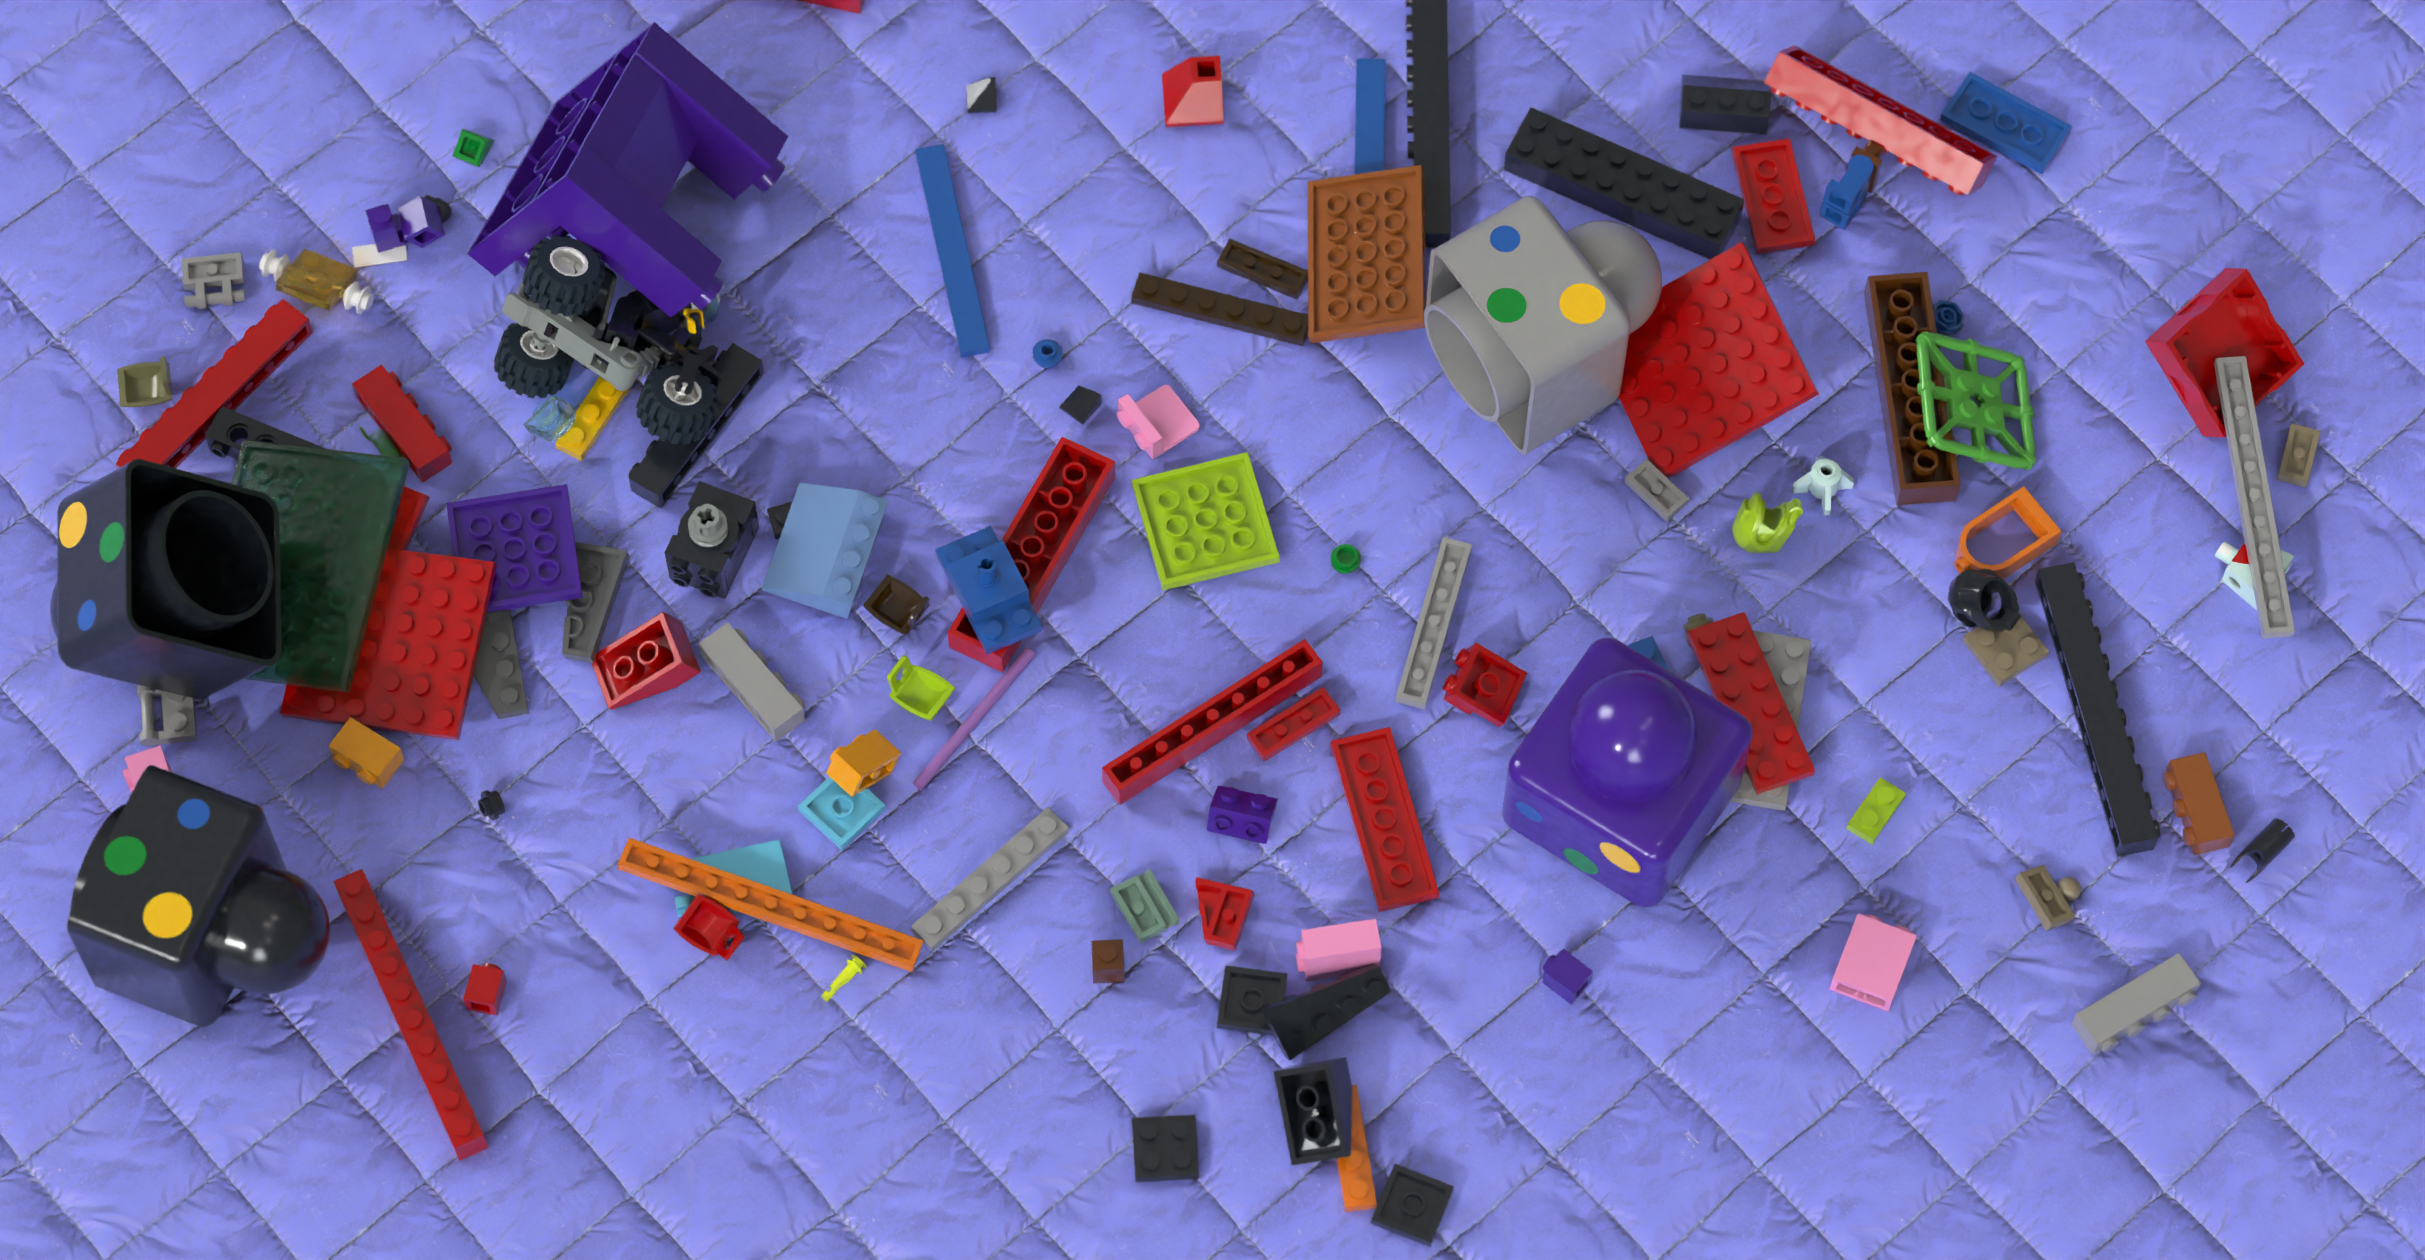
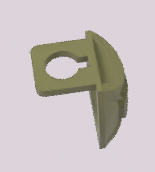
(144, 384)

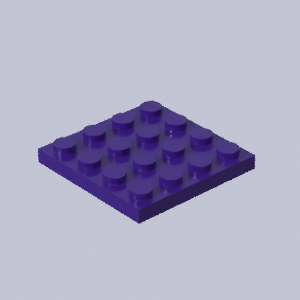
(528, 540)

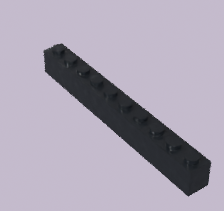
(1430, 111)
(2096, 709)

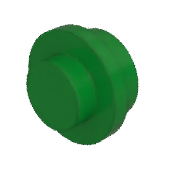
(1345, 559)

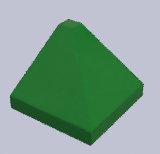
(472, 147)

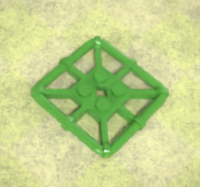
(1986, 390)

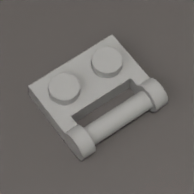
(178, 717)

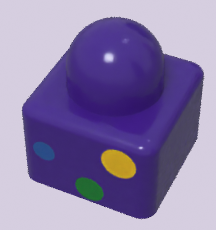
(1626, 771)

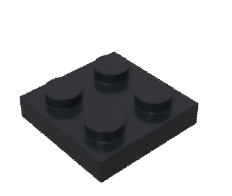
(1244, 993)
(1165, 1148)
(1412, 1205)

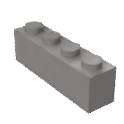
(752, 681)
(2136, 1004)

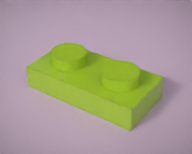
(1876, 811)

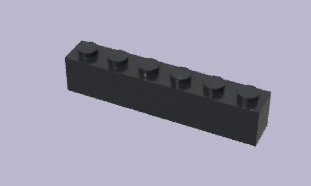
(669, 463)

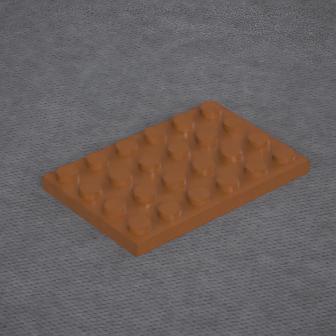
(1366, 254)

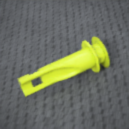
(845, 976)

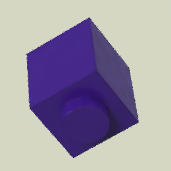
(421, 221)
(1566, 976)

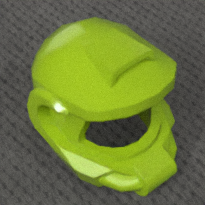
(1764, 529)

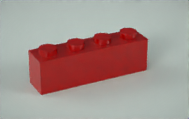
(402, 423)

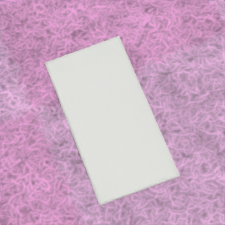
(368, 255)

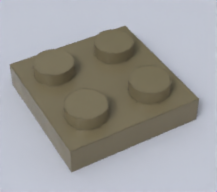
(2006, 652)

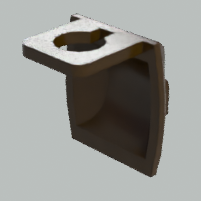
(896, 605)

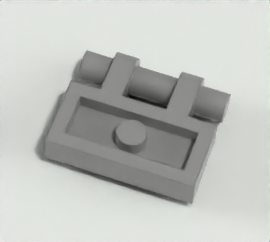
(213, 271)

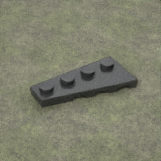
(587, 617)

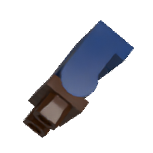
(1845, 197)

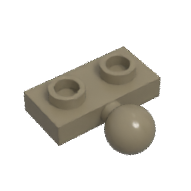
(2048, 898)

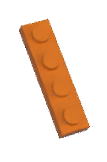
(1355, 1170)

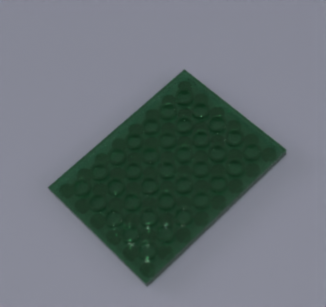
(332, 549)

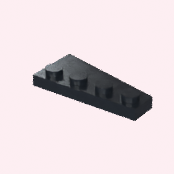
(1314, 1014)

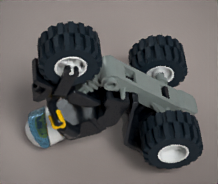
(569, 322)

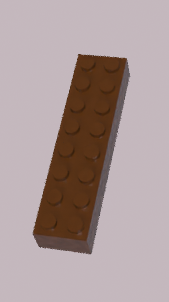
(1897, 313)

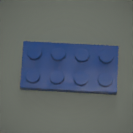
(2005, 123)

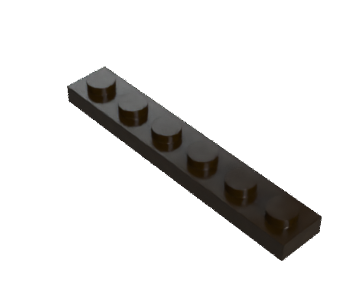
(1220, 309)

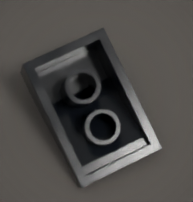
(1316, 1109)

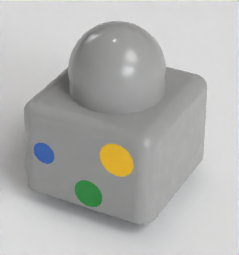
(1538, 317)

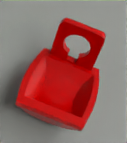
(709, 927)

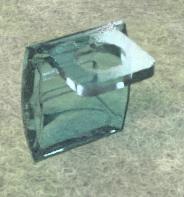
(551, 419)

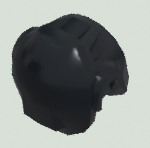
(1972, 596)

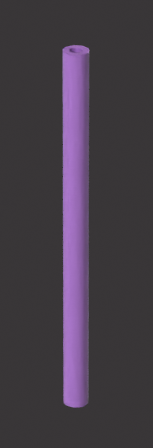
(973, 719)

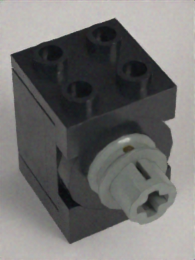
(712, 540)

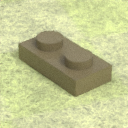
(2298, 455)

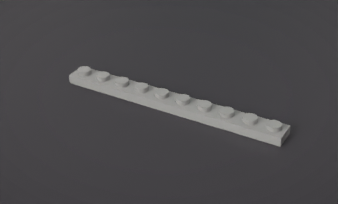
(2254, 497)

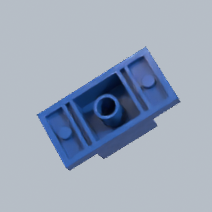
(989, 589)

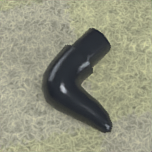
(444, 208)

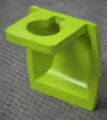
(918, 689)

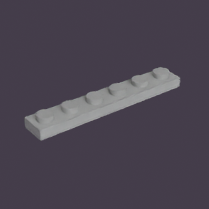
(1433, 623)
(990, 879)

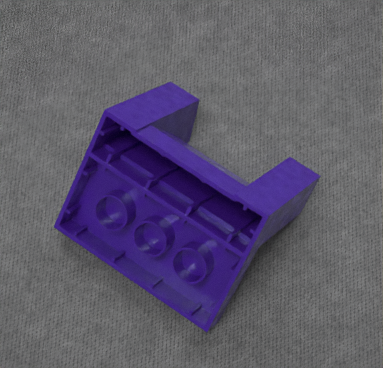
(613, 159)

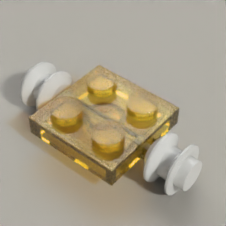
(317, 280)

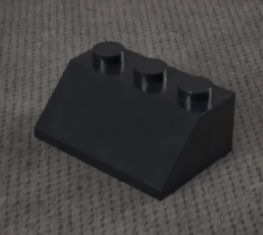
(1724, 104)

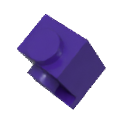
(385, 228)

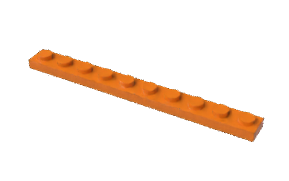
(770, 904)

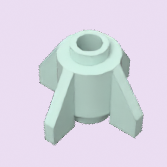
(1824, 481)

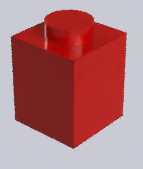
(485, 989)

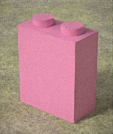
(1338, 949)
(1873, 961)

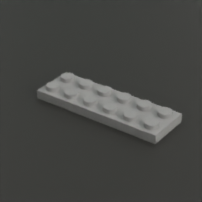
(1788, 663)

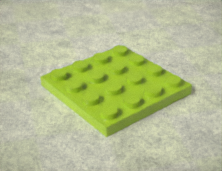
(1205, 521)

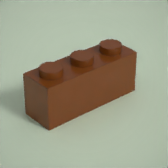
(2198, 804)

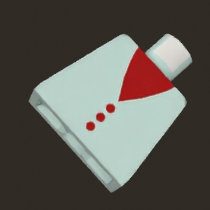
(2238, 571)

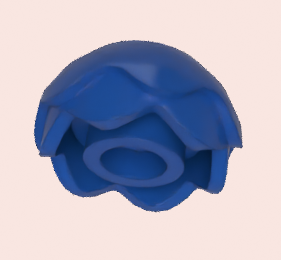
(1948, 317)

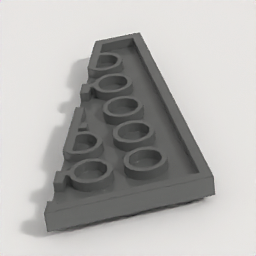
(499, 666)

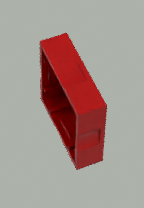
(2222, 322)

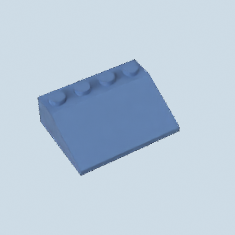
(825, 547)

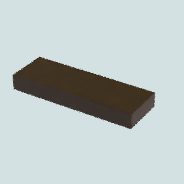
(1263, 268)

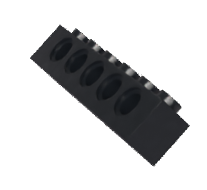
(230, 426)

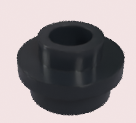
(491, 804)

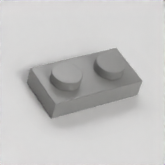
(1656, 490)

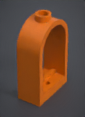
(2032, 515)

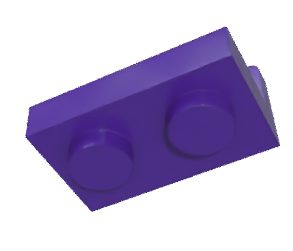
(1241, 814)

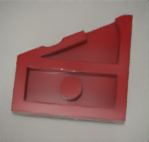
(1223, 912)

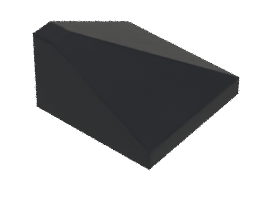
(982, 96)
(1081, 404)

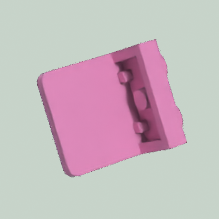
(1157, 420)

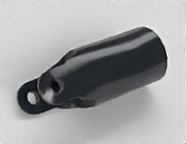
(2267, 845)

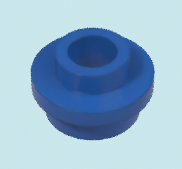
(1047, 361)

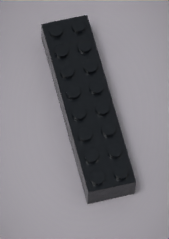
(1623, 184)

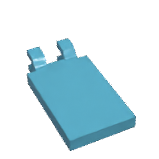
(757, 862)

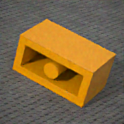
(365, 753)
(863, 762)

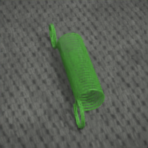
(384, 439)

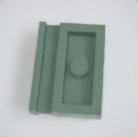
(1144, 906)

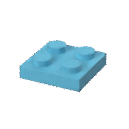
(839, 814)

